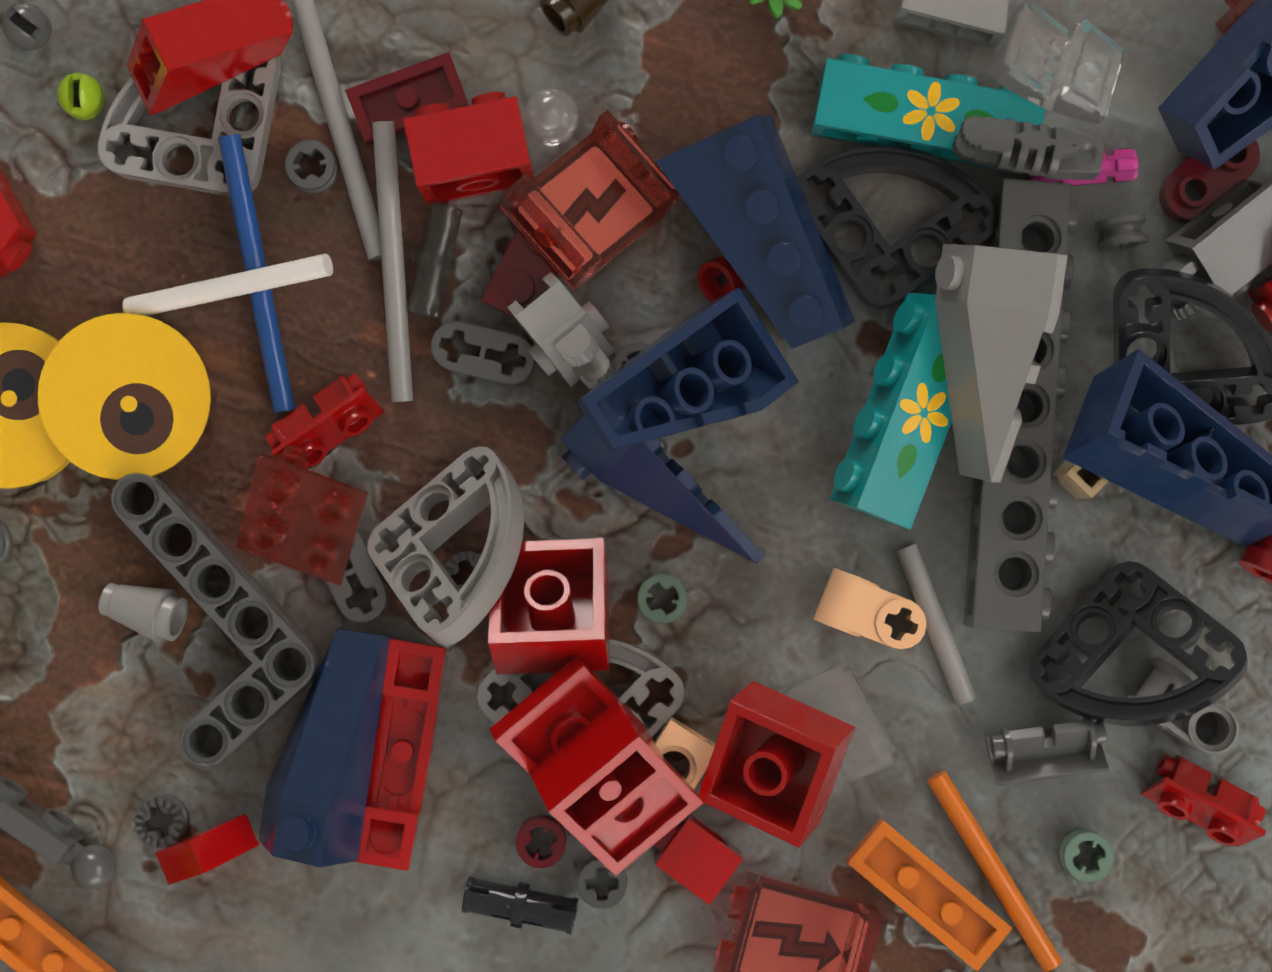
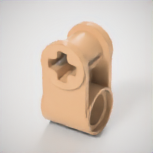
(861, 610)

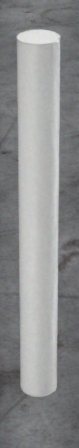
(230, 286)

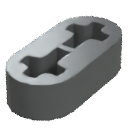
(480, 366)
(369, 577)

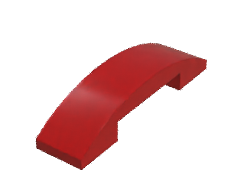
(402, 753)

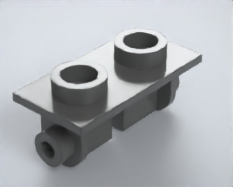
(1047, 753)

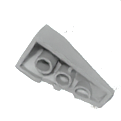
(990, 326)

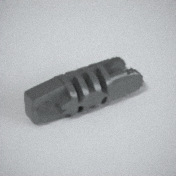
(1029, 148)

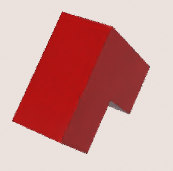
(207, 849)

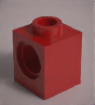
(697, 858)

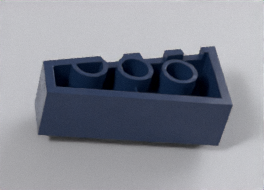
(1227, 94)
(1173, 450)

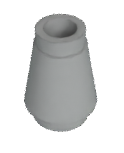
(146, 610)

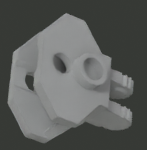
(566, 336)

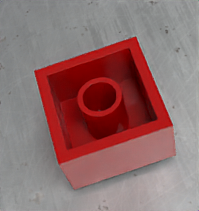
(468, 148)
(553, 608)
(775, 763)

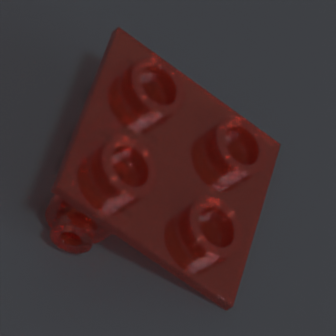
(300, 516)

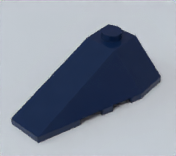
(656, 482)
(324, 770)

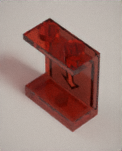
(591, 201)
(796, 930)

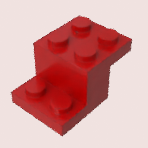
(595, 766)

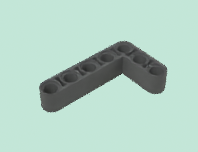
(226, 611)

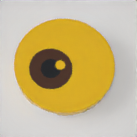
(124, 396)
(25, 448)

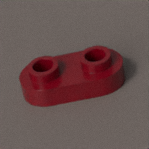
(1209, 181)

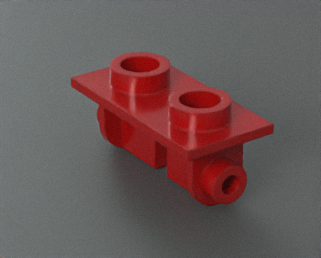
(345, 413)
(1227, 815)

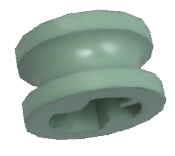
(667, 582)
(1101, 861)

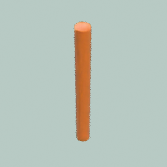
(994, 871)

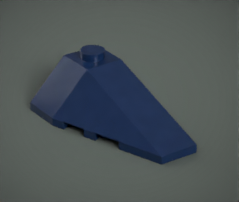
(692, 376)

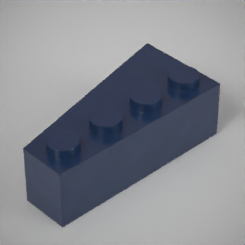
(761, 222)

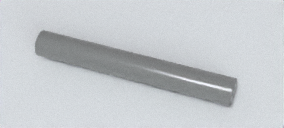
(936, 624)

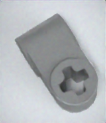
(1168, 678)

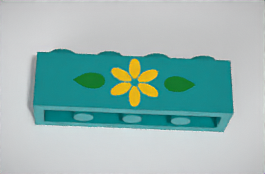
(906, 108)
(901, 422)

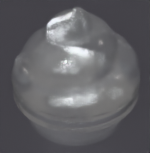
(551, 116)

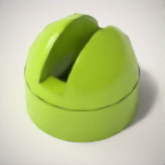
(91, 96)

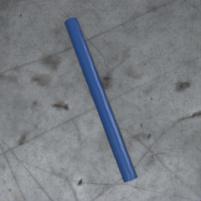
(254, 258)

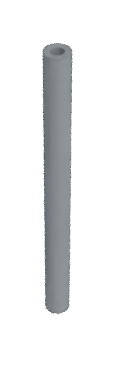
(339, 126)
(392, 261)

